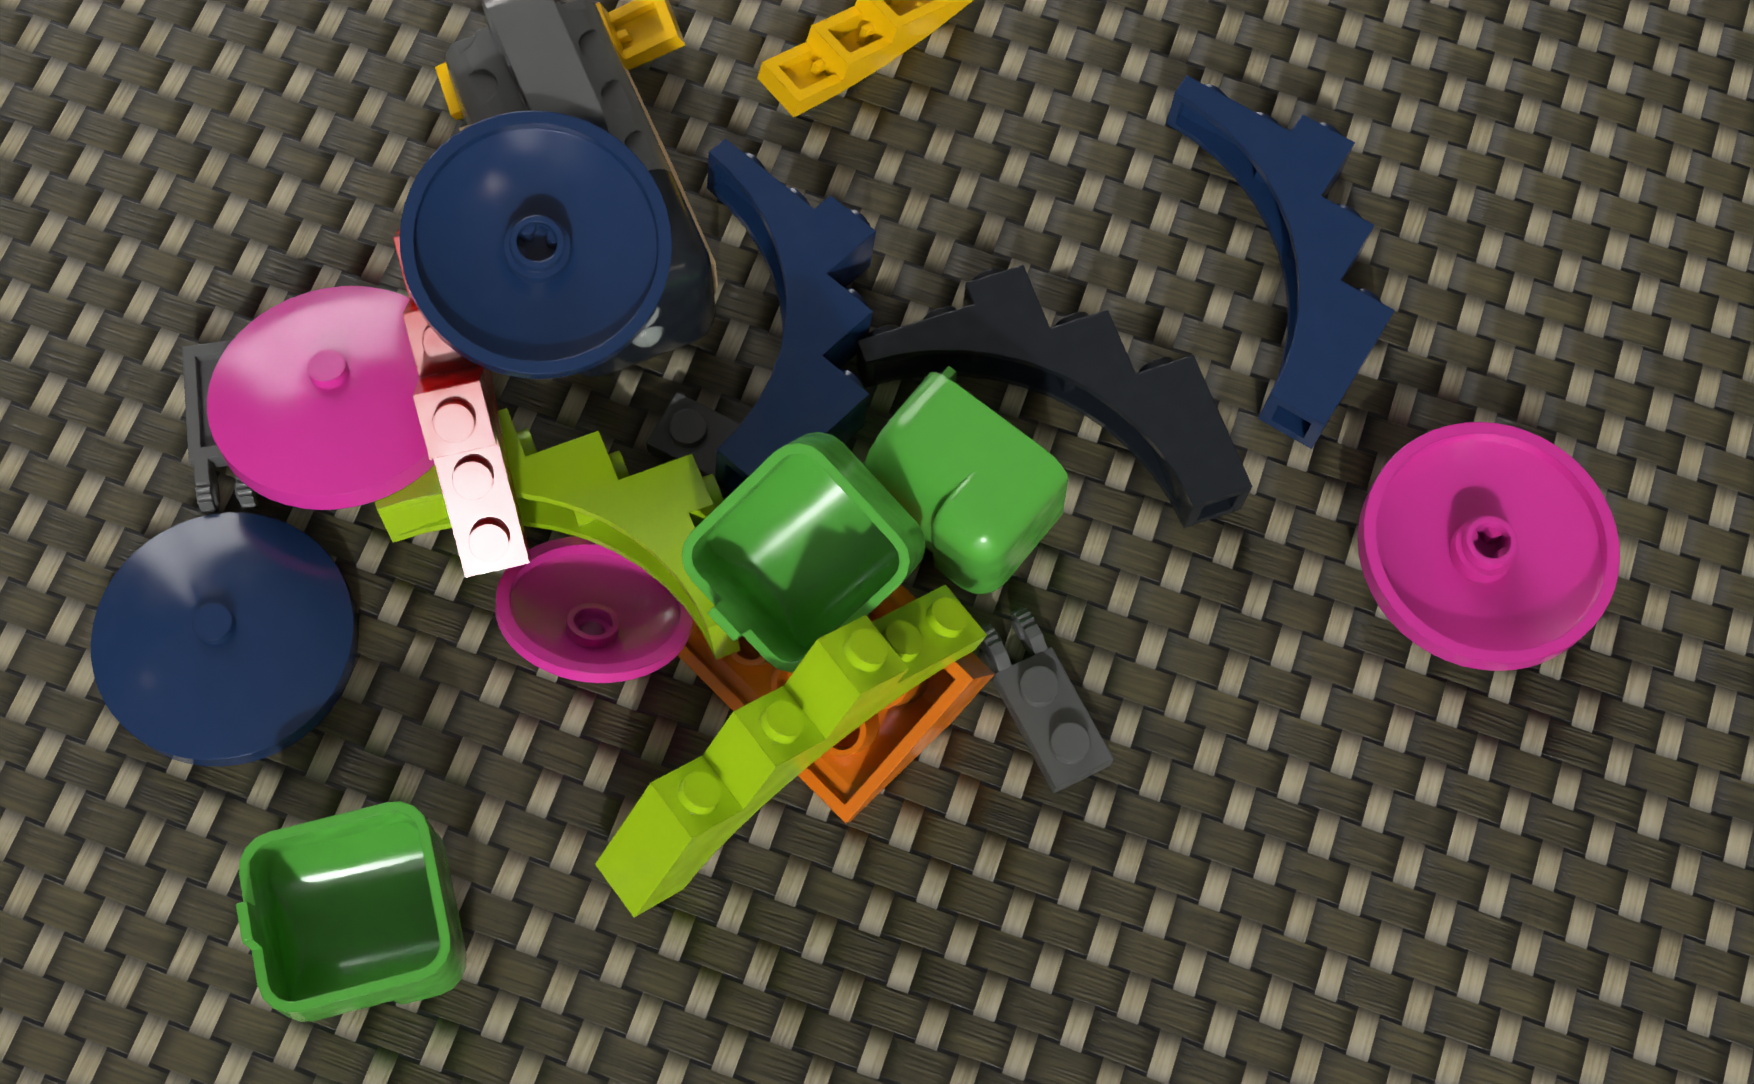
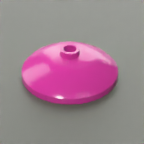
(589, 613)

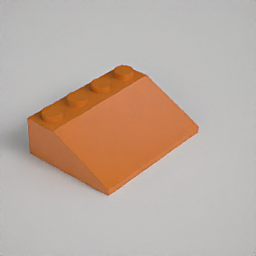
(879, 748)

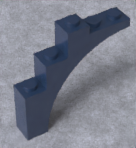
(1316, 243)
(811, 264)

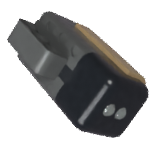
(566, 64)

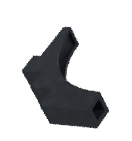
(1004, 337)

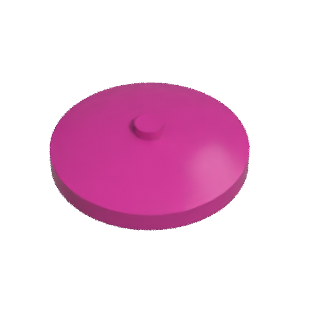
(321, 400)
(1488, 546)

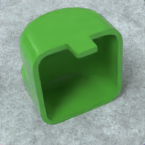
(968, 482)
(801, 549)
(351, 913)

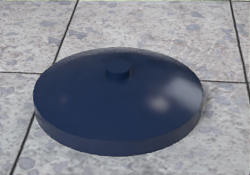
(535, 244)
(224, 639)

